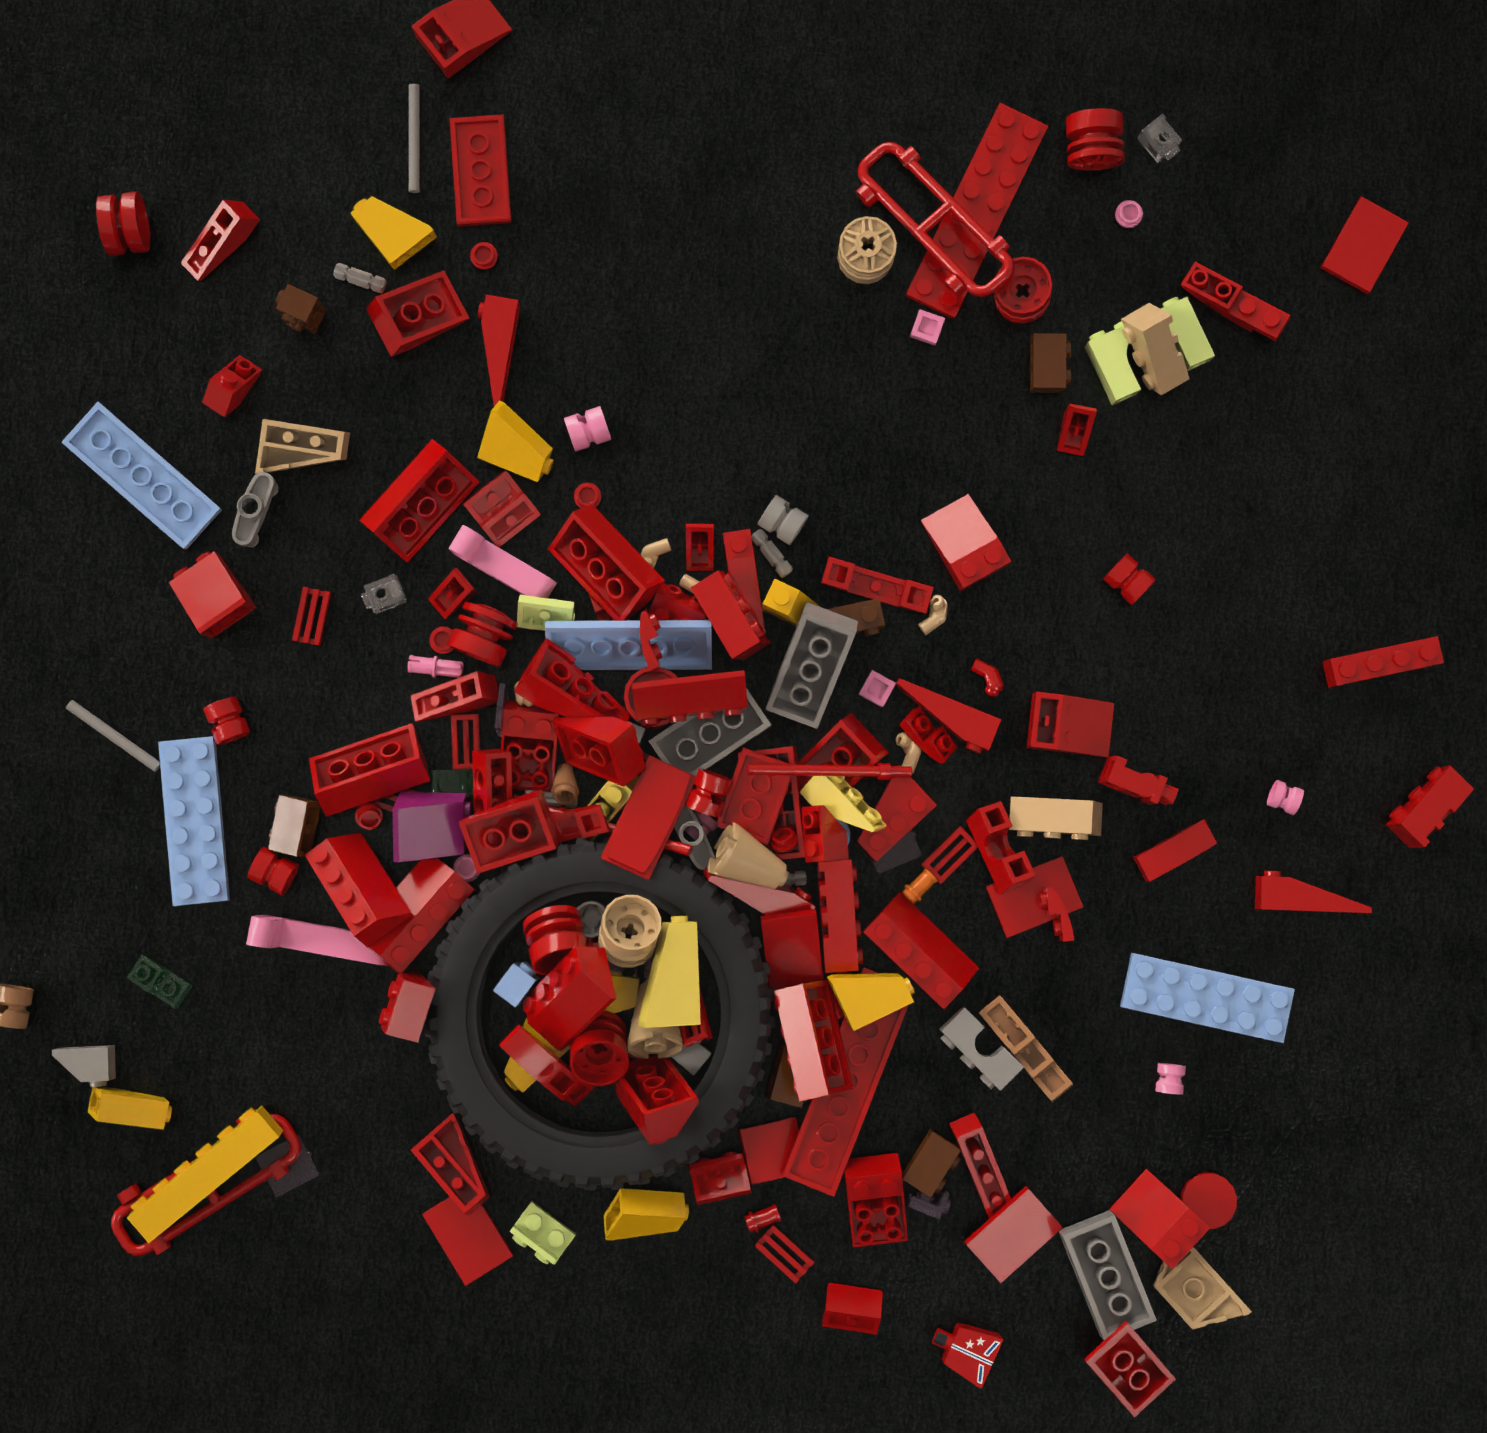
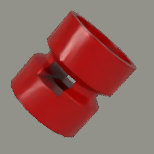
(1127, 577)
(226, 720)
(708, 792)
(276, 872)

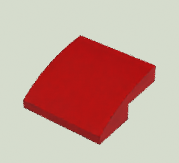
(501, 508)
(768, 1148)

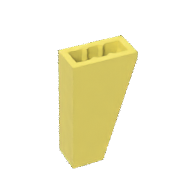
(673, 982)

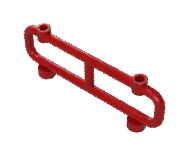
(958, 281)
(161, 1243)

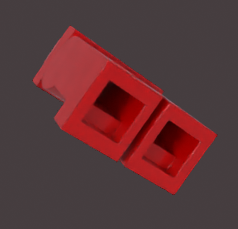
(1145, 785)

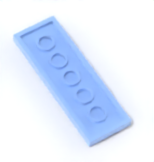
(141, 476)
(619, 647)
(194, 821)
(1207, 997)

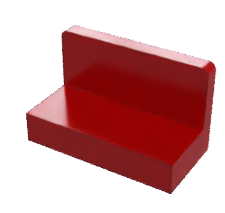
(852, 1308)

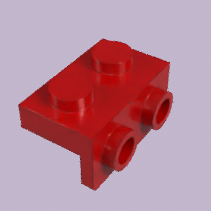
(674, 604)
(719, 1178)

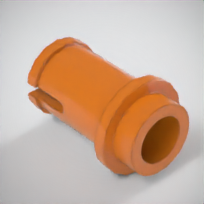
(919, 886)

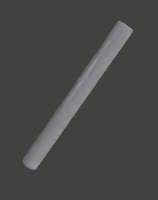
(414, 138)
(113, 735)

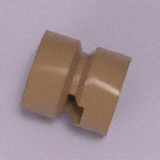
(13, 1006)

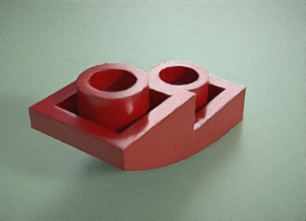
(648, 630)
(931, 740)
(1053, 905)

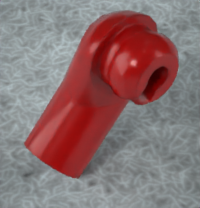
(991, 675)

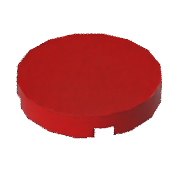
(1210, 1198)

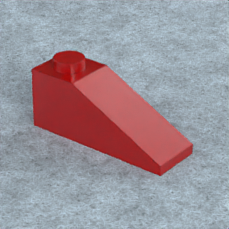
(220, 237)
(456, 696)

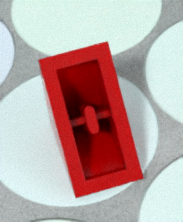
(1076, 429)
(699, 547)
(452, 594)

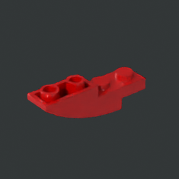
(1234, 303)
(544, 1066)

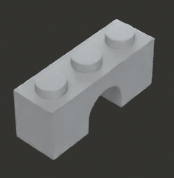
(997, 1067)

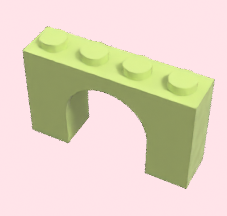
(1109, 350)

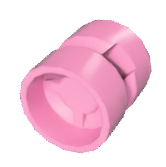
(587, 428)

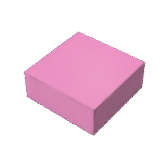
(927, 327)
(877, 688)

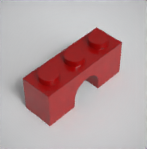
(990, 830)

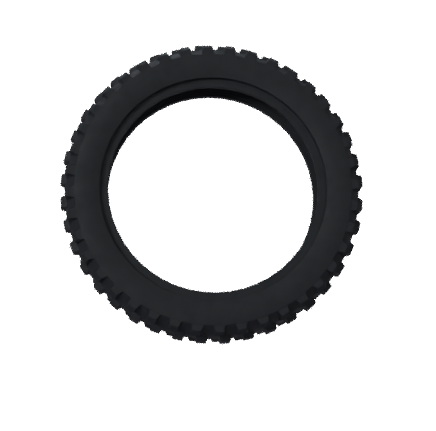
(499, 1115)

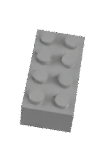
(812, 665)
(708, 741)
(1107, 1274)

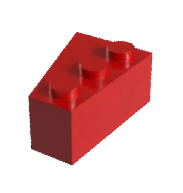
(730, 615)
(1429, 806)
(901, 808)
(452, 1164)

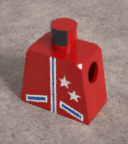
(969, 1351)

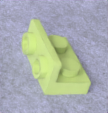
(536, 610)
(542, 1233)

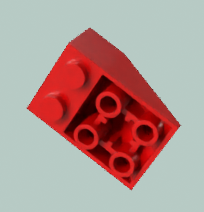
(460, 32)
(1070, 724)
(532, 744)
(875, 1200)

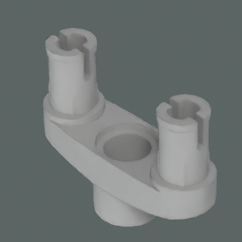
(246, 525)
(701, 847)

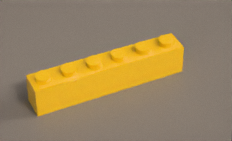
(205, 1173)

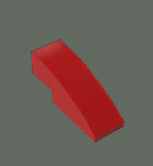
(1175, 850)

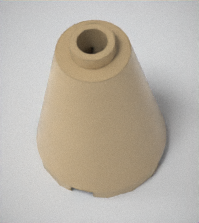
(746, 860)
(655, 1040)

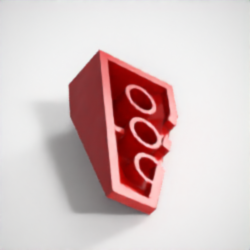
(562, 688)

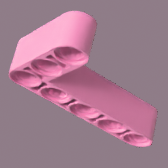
(275, 932)

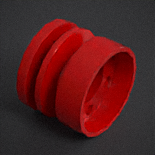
(1095, 139)
(1029, 276)
(482, 633)
(552, 935)
(601, 1051)

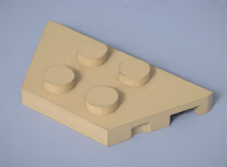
(1198, 1292)

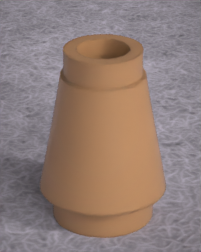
(565, 785)

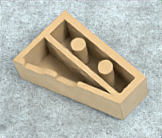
(1155, 348)
(297, 446)
(1055, 817)

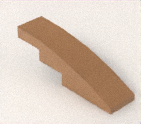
(1026, 1048)

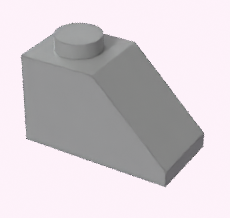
(88, 1063)

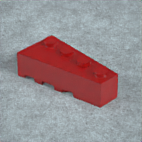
(837, 916)

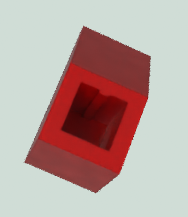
(231, 385)
(823, 835)

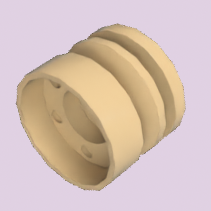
(866, 265)
(634, 917)

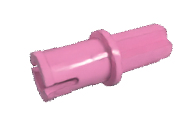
(435, 666)

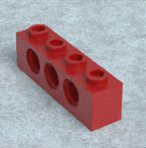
(491, 778)

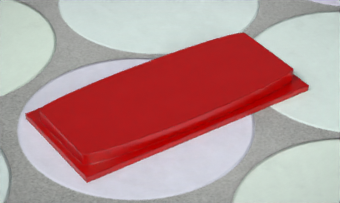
(648, 818)

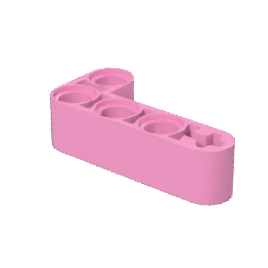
(500, 564)

